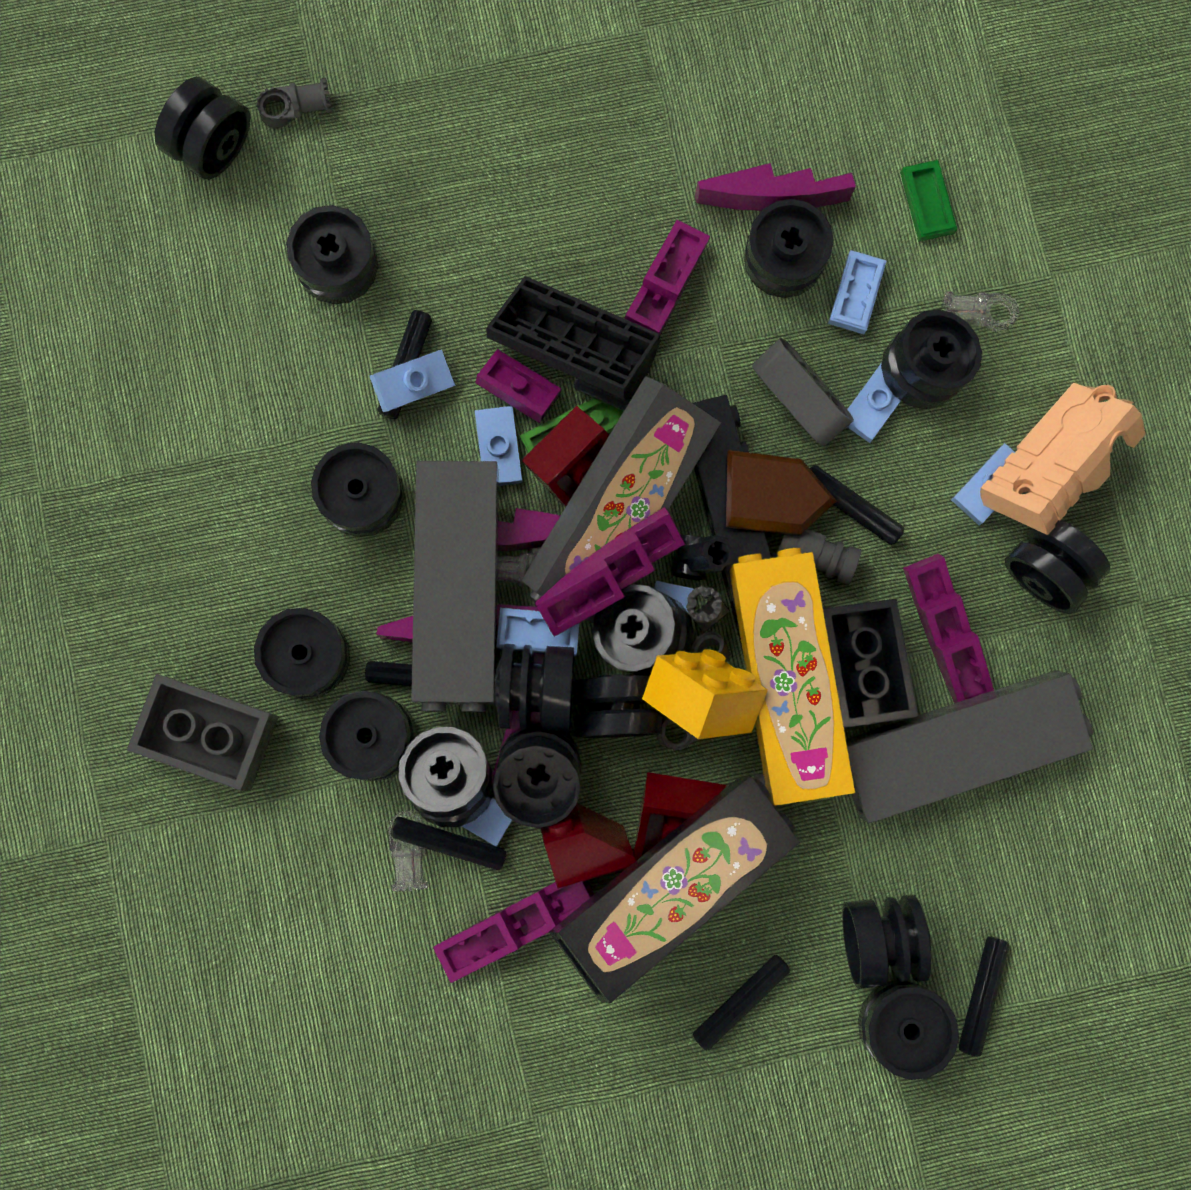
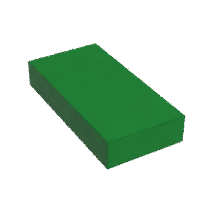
(928, 200)

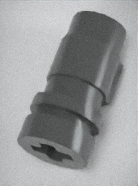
(828, 557)

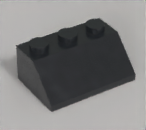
(870, 663)

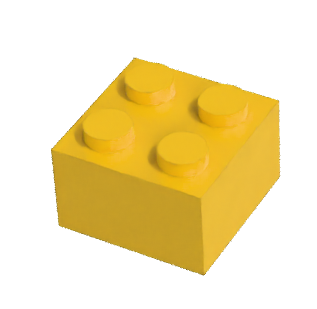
(704, 694)

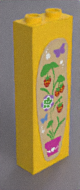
(791, 657)

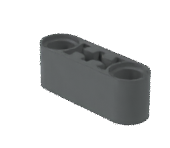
(802, 392)

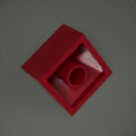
(566, 454)
(667, 804)
(585, 846)

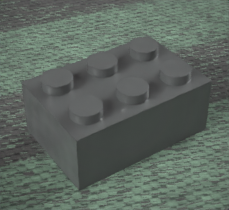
(202, 733)

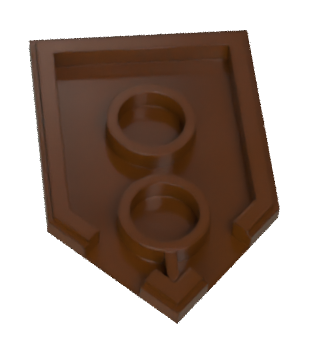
(773, 494)

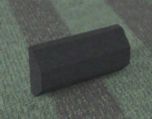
(575, 337)

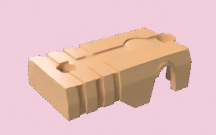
(1063, 456)

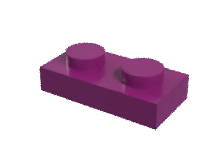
(518, 385)

